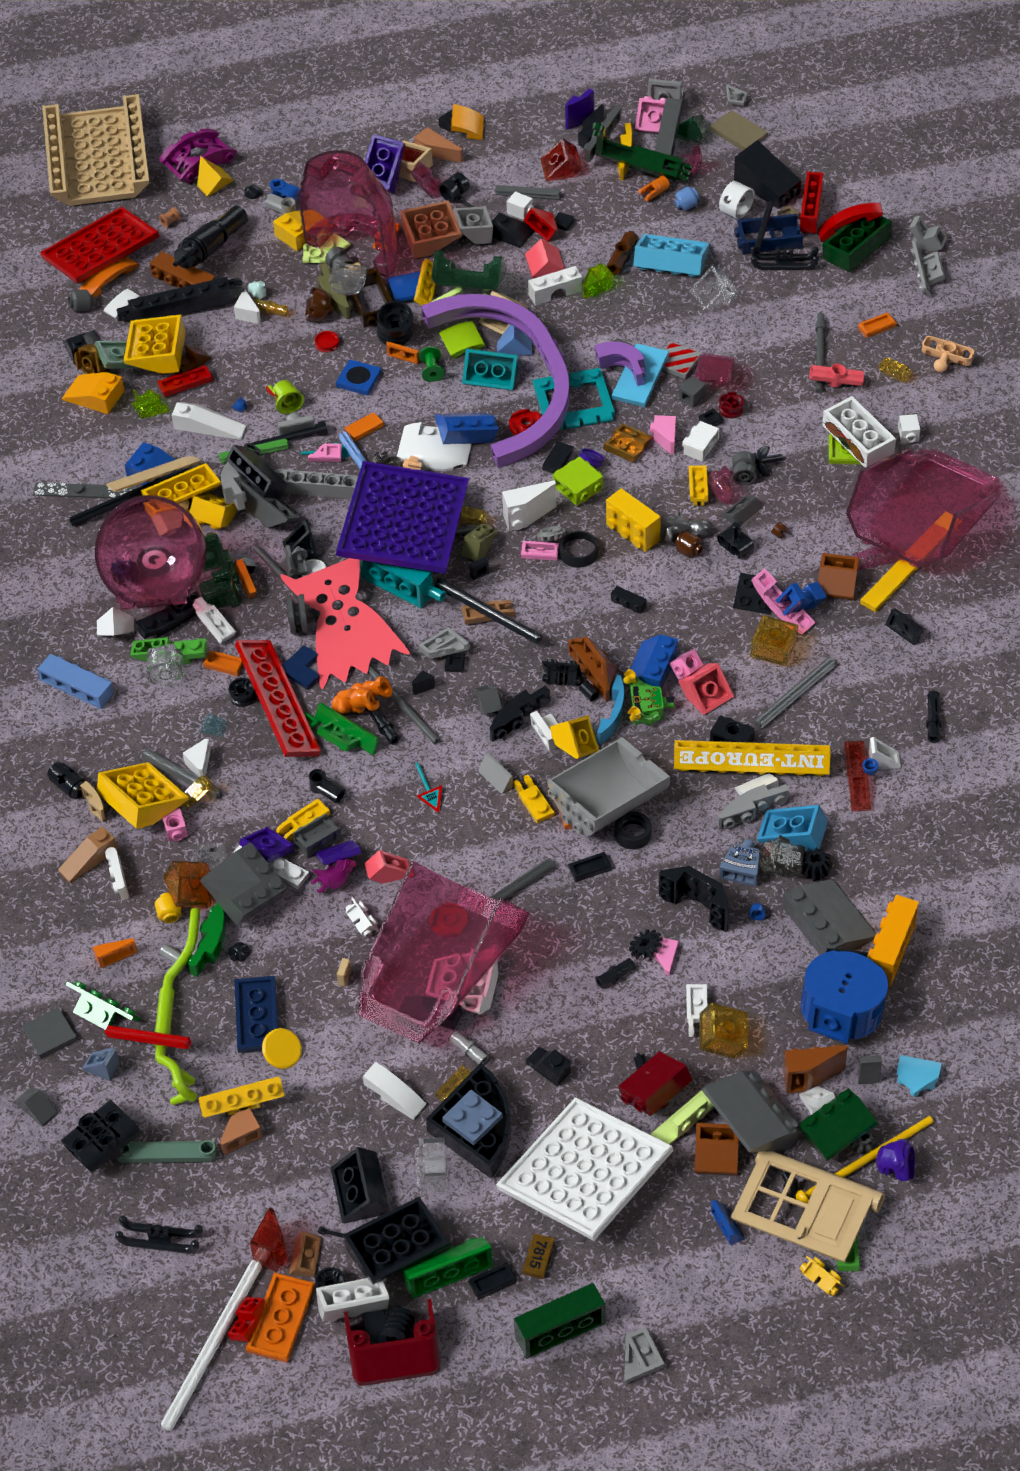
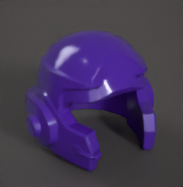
(897, 1157)

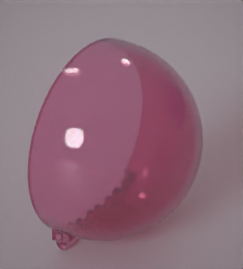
(150, 552)

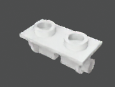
(358, 912)

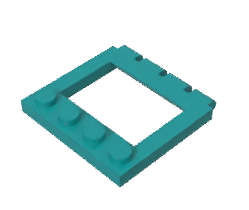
(578, 379)

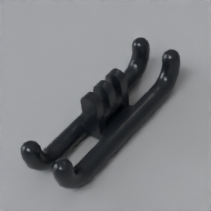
(784, 259)
(158, 1236)

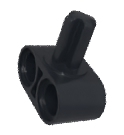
(735, 540)

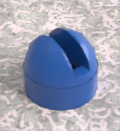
(240, 405)
(870, 766)
(760, 915)

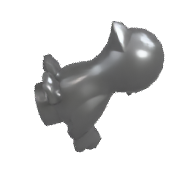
(679, 524)

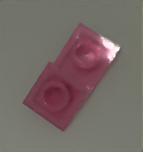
(423, 177)

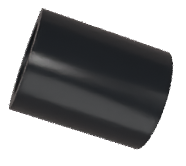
(589, 690)

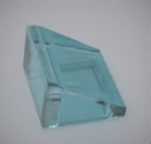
(212, 725)

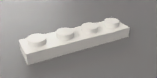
(288, 872)

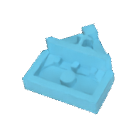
(917, 1074)

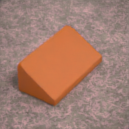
(403, 353)

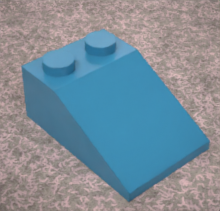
(799, 824)

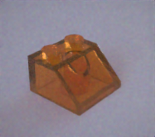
(185, 885)

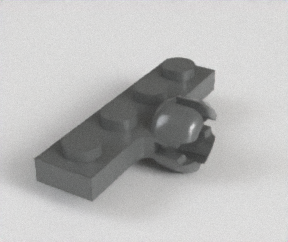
(612, 119)

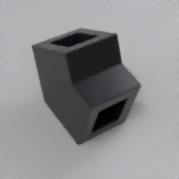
(249, 563)

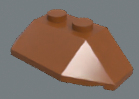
(594, 664)

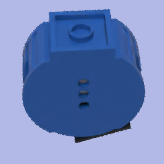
(843, 994)

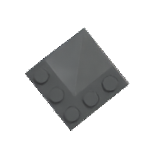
(244, 884)

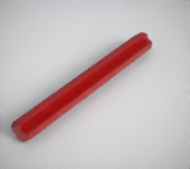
(148, 1037)

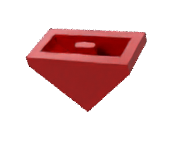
(542, 222)

